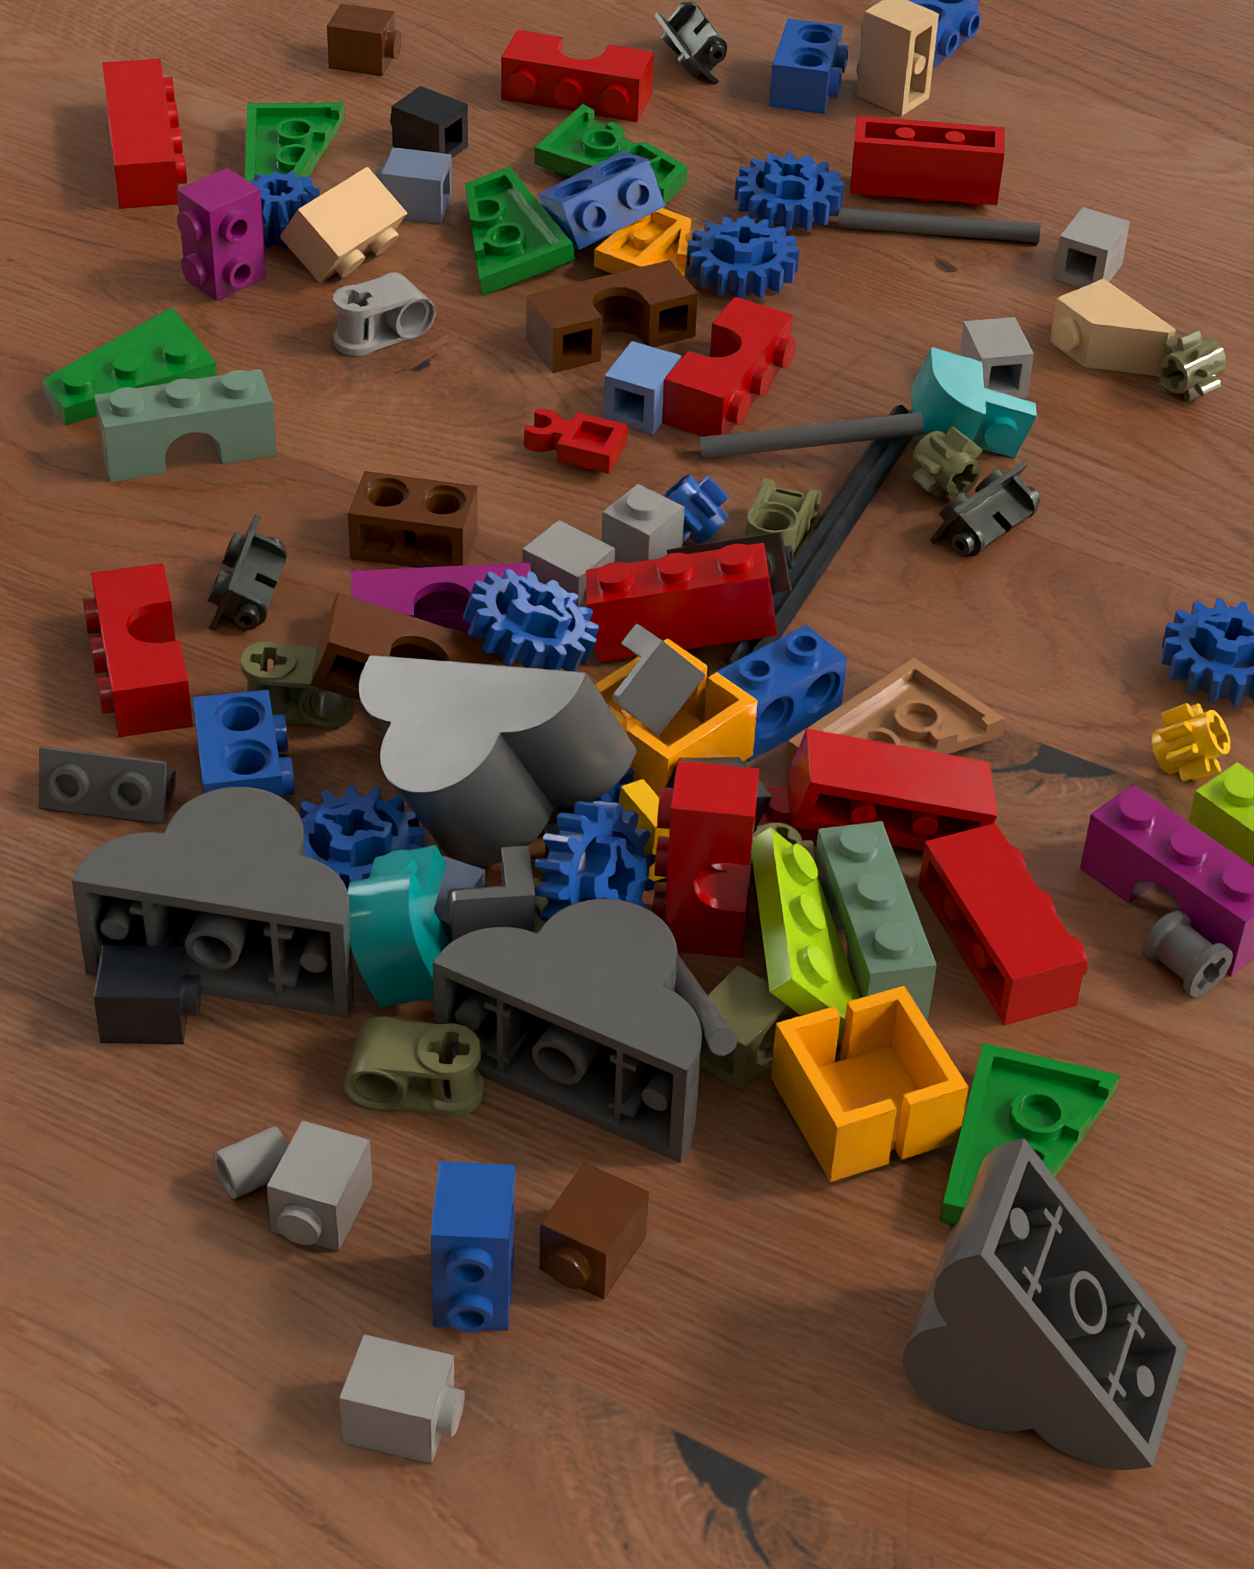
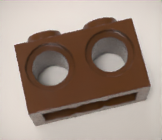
(412, 521)

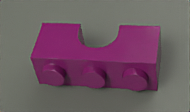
(427, 592)
(1143, 843)

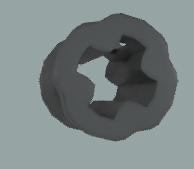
(1187, 953)

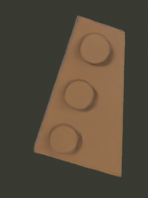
(912, 710)

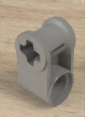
(383, 311)

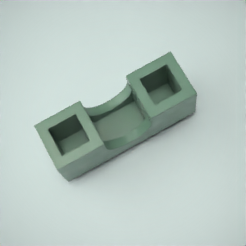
(144, 421)
(876, 912)

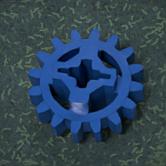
(789, 191)
(743, 256)
(530, 622)
(1212, 650)
(356, 829)
(595, 858)

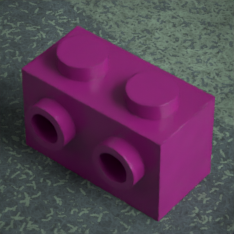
(221, 234)

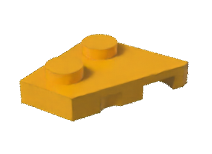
(646, 242)

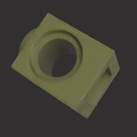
(752, 1016)

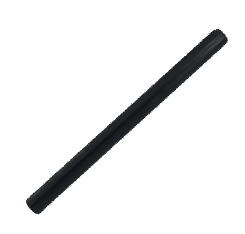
(830, 533)

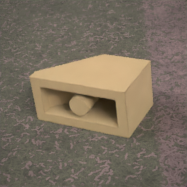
(1109, 330)

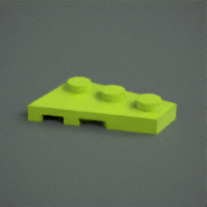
(798, 932)

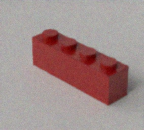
(144, 133)

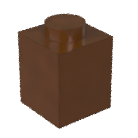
(362, 39)
(593, 1231)

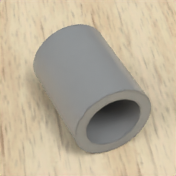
(250, 1161)

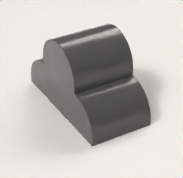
(491, 747)
(234, 893)
(582, 1018)
(1043, 1324)

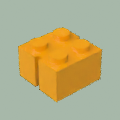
(726, 730)
(883, 1094)

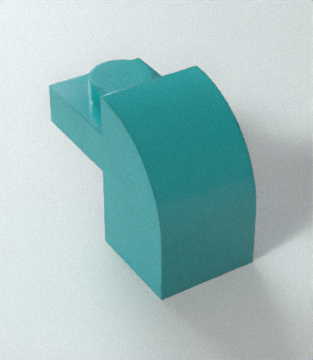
(953, 394)
(396, 925)

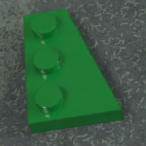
(289, 136)
(586, 142)
(512, 231)
(142, 357)
(1029, 1099)

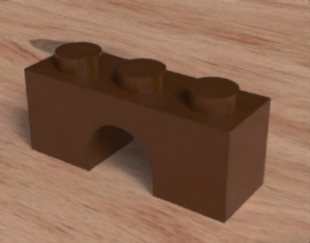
(645, 301)
(365, 629)

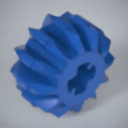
(280, 200)

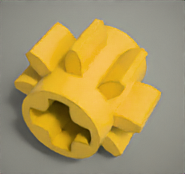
(1190, 742)

